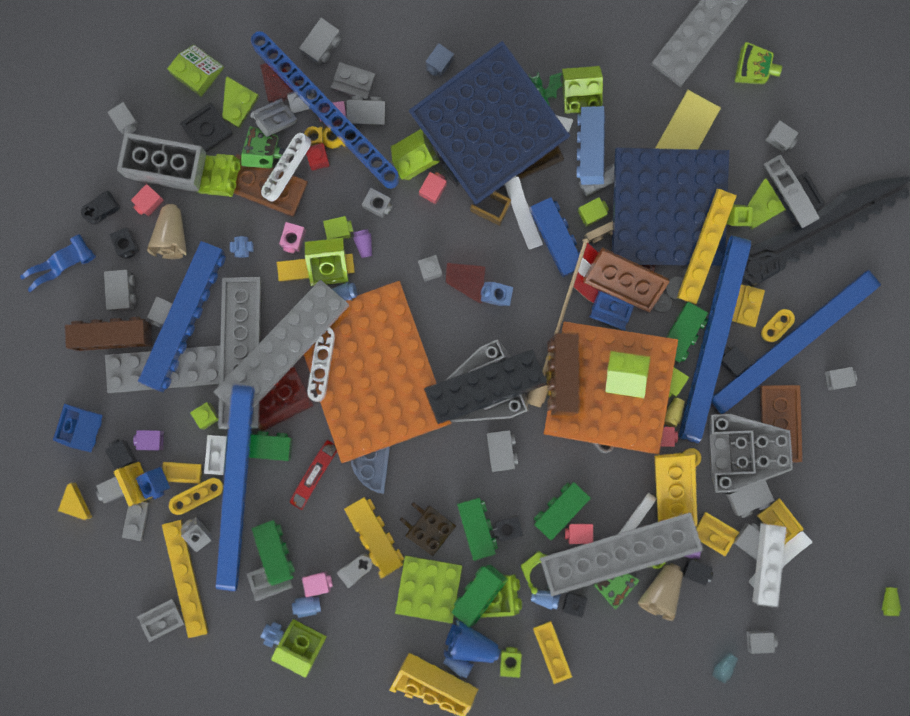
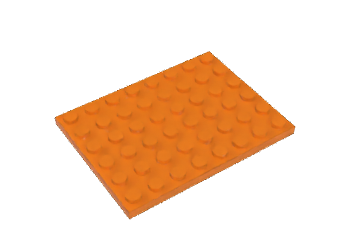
(375, 375)

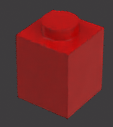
(317, 157)

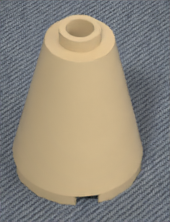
(168, 234)
(663, 593)

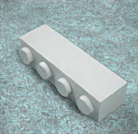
(769, 565)

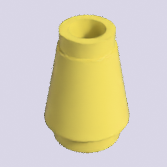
(674, 412)

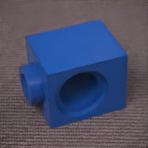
(153, 483)

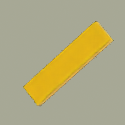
(298, 269)

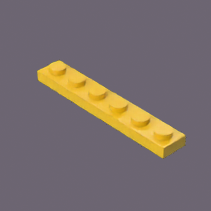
(706, 246)
(185, 579)

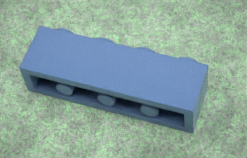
(592, 145)

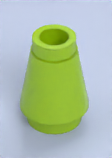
(891, 602)

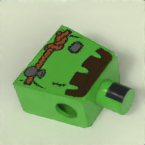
(260, 150)
(616, 588)

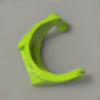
(529, 565)

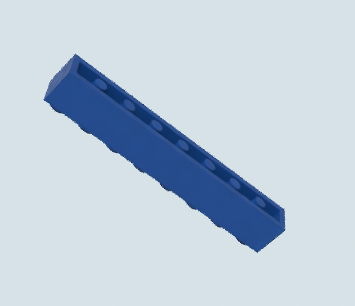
(182, 316)

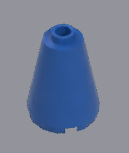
(470, 645)

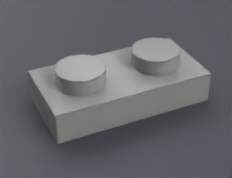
(136, 521)

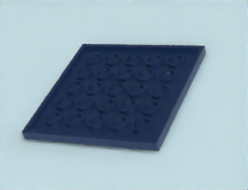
(489, 123)
(664, 202)

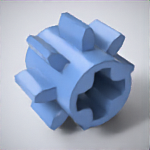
(241, 246)
(272, 634)

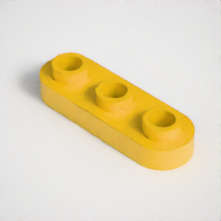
(188, 499)

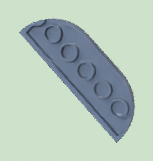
(372, 469)

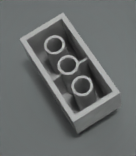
(161, 162)

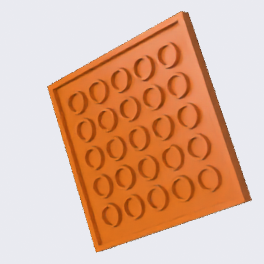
(610, 417)

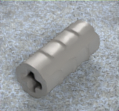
(608, 179)

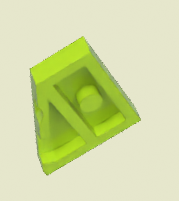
(237, 102)
(764, 204)

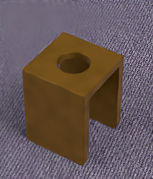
(490, 217)

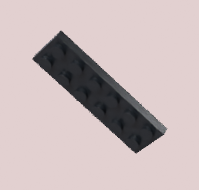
(485, 386)

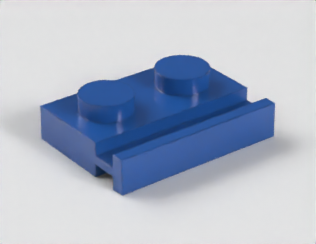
(611, 310)

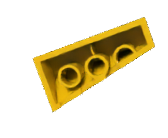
(374, 536)
(434, 686)

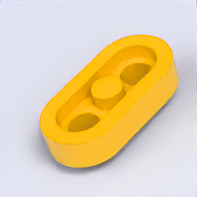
(777, 326)

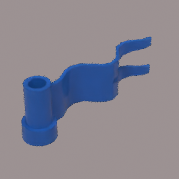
(60, 261)

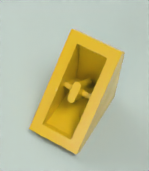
(74, 503)

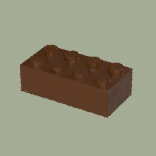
(108, 335)
(564, 374)

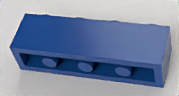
(556, 235)

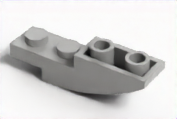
(792, 191)

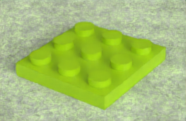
(428, 589)

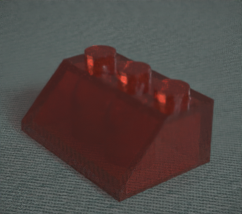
(283, 400)

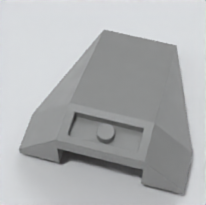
(505, 409)
(746, 452)

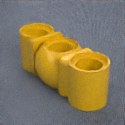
(323, 137)

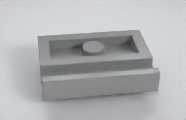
(353, 81)
(274, 117)
(261, 587)
(161, 620)

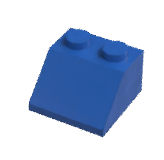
(77, 428)

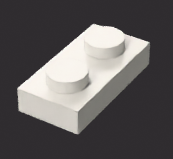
(215, 455)

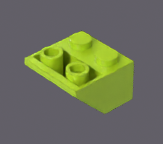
(582, 88)

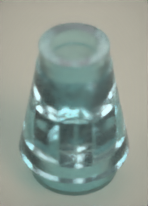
(725, 668)

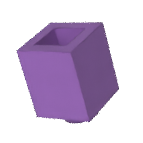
(149, 440)

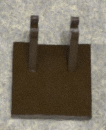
(429, 530)

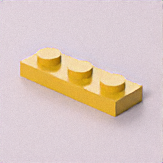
(552, 652)

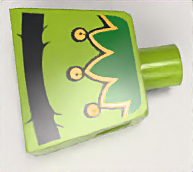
(755, 65)

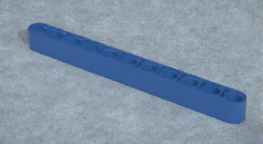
(321, 101)
(715, 339)
(795, 342)
(235, 487)

